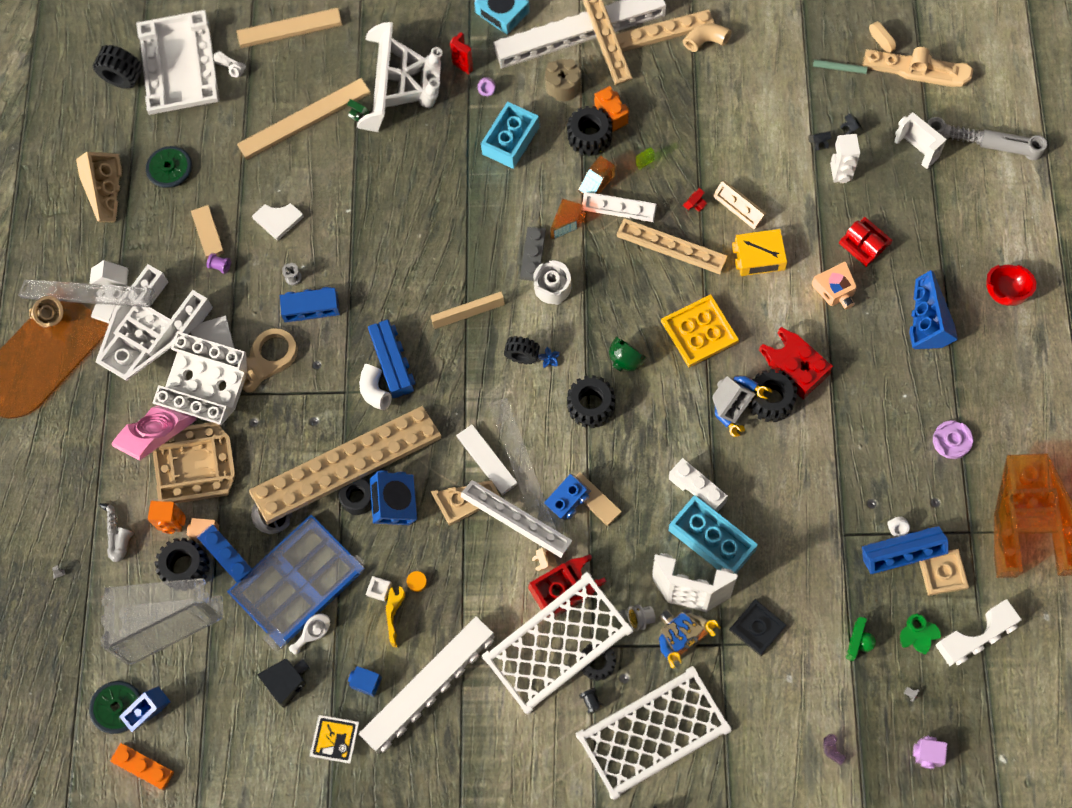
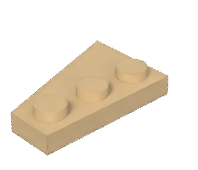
(453, 506)

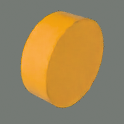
(416, 581)

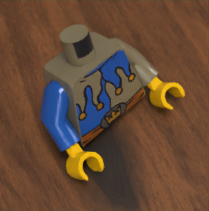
(683, 634)

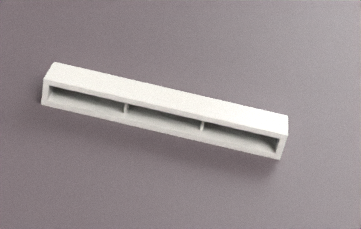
(427, 685)

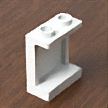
(922, 137)

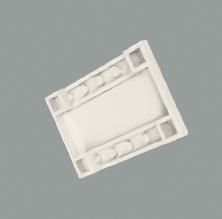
(178, 62)

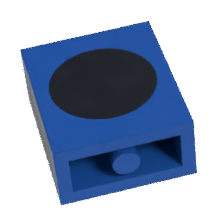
(393, 498)

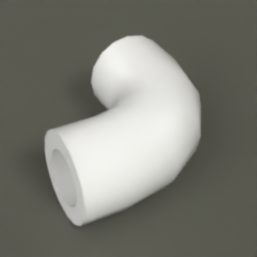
(370, 389)

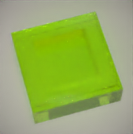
(645, 158)

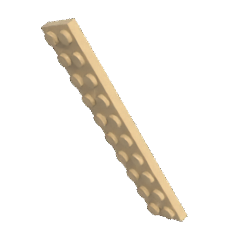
(344, 464)

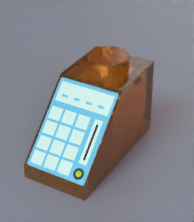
(597, 176)
(567, 218)

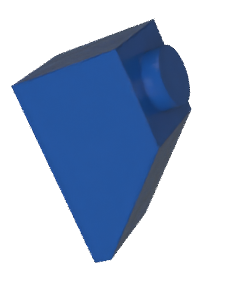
(145, 708)

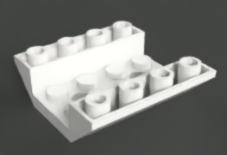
(210, 366)
(690, 593)

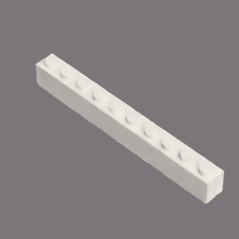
(573, 31)

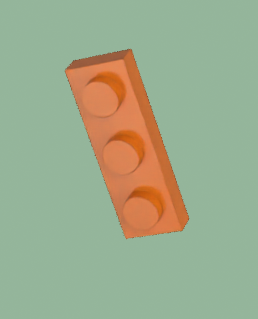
(142, 766)

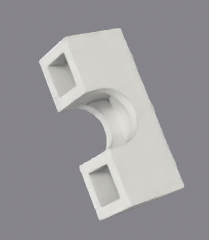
(845, 161)
(689, 478)

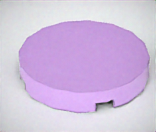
(952, 439)

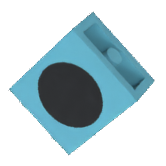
(502, 13)

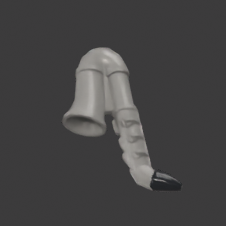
(116, 542)

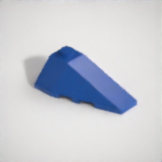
(932, 320)

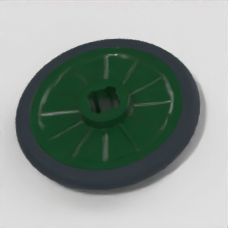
(167, 177)
(105, 698)

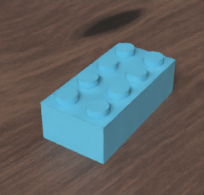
(712, 536)

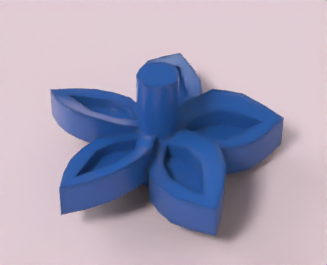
(549, 358)

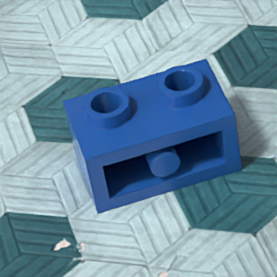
(568, 497)

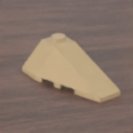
(101, 182)

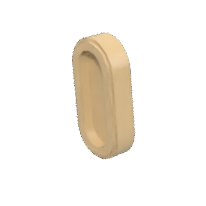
(882, 36)

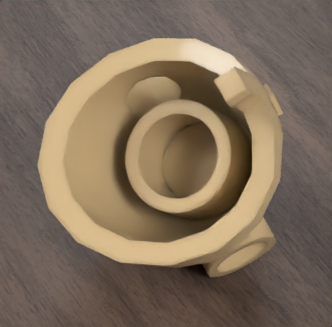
(47, 311)

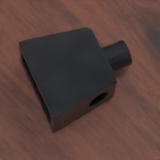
(284, 680)

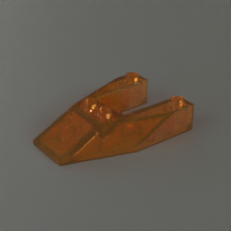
(1029, 503)

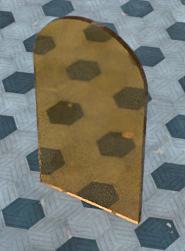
(43, 357)

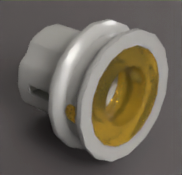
(640, 617)

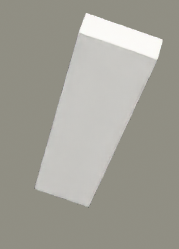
(619, 206)
(487, 459)

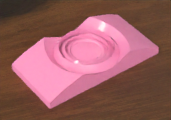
(151, 431)

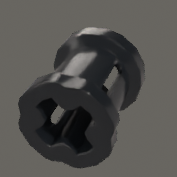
(591, 700)

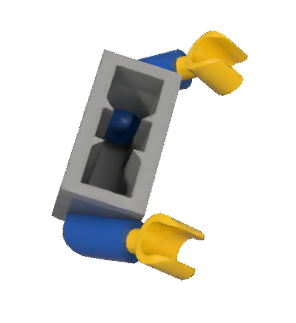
(732, 399)

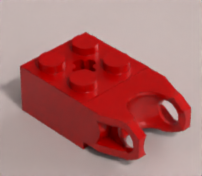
(794, 357)
(561, 579)

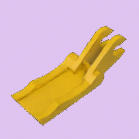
(391, 608)

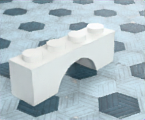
(958, 646)

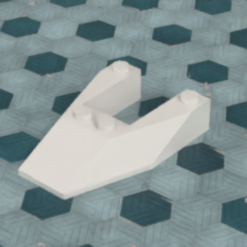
(142, 334)

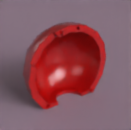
(1010, 284)

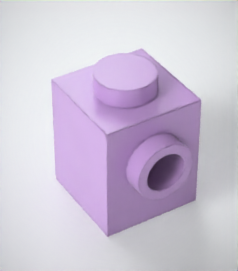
(930, 752)

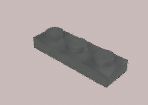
(532, 252)

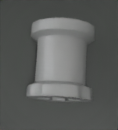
(292, 273)

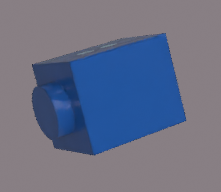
(364, 681)

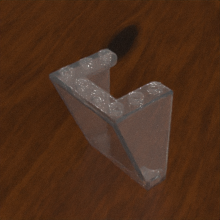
(155, 616)

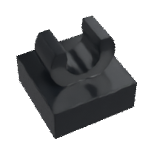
(853, 124)
(820, 137)

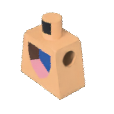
(836, 286)

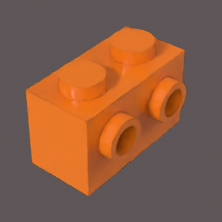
(610, 103)
(166, 516)

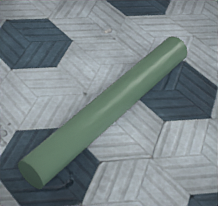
(840, 66)

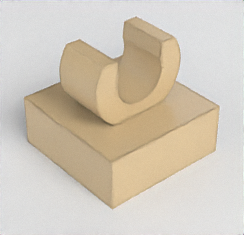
(546, 560)

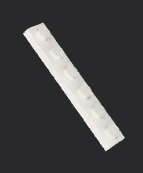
(516, 518)

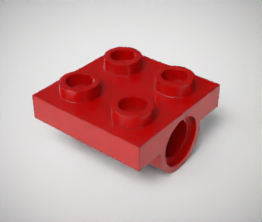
(865, 241)

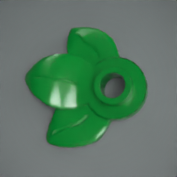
(921, 636)

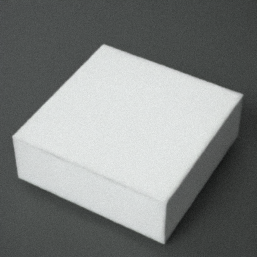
(378, 588)

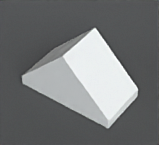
(110, 273)

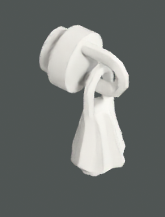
(235, 69)

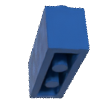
(309, 304)
(224, 553)

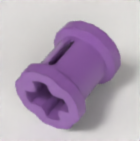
(218, 263)

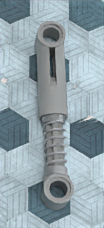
(993, 139)

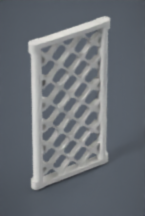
(571, 671)
(675, 756)

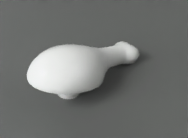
(313, 630)

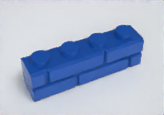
(390, 358)
(905, 550)

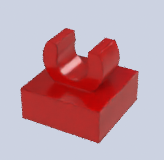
(695, 200)

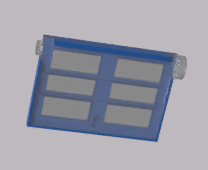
(296, 581)

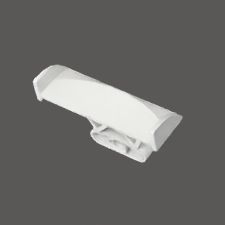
(424, 93)

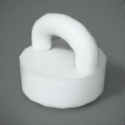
(898, 526)

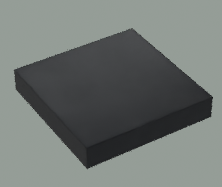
(757, 627)

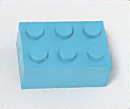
(510, 135)

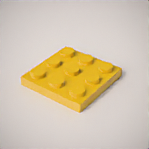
(699, 330)

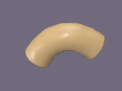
(705, 33)

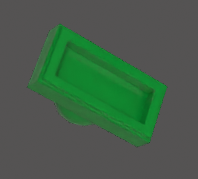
(860, 640)

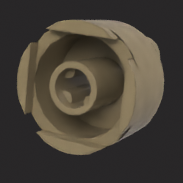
(563, 79)

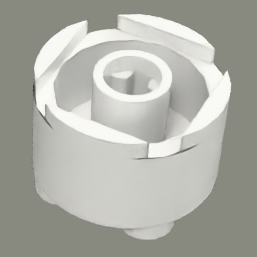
(552, 282)

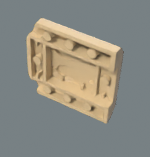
(194, 464)

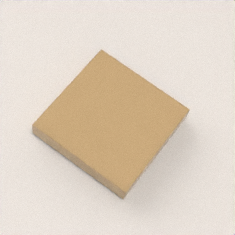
(944, 573)

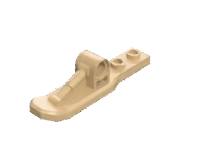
(920, 67)

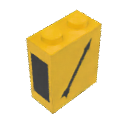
(759, 252)

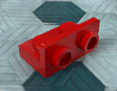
(461, 53)

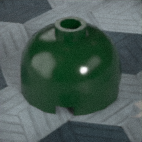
(625, 356)

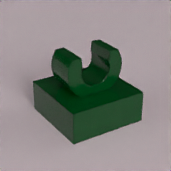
(357, 110)

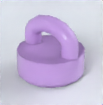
(486, 86)

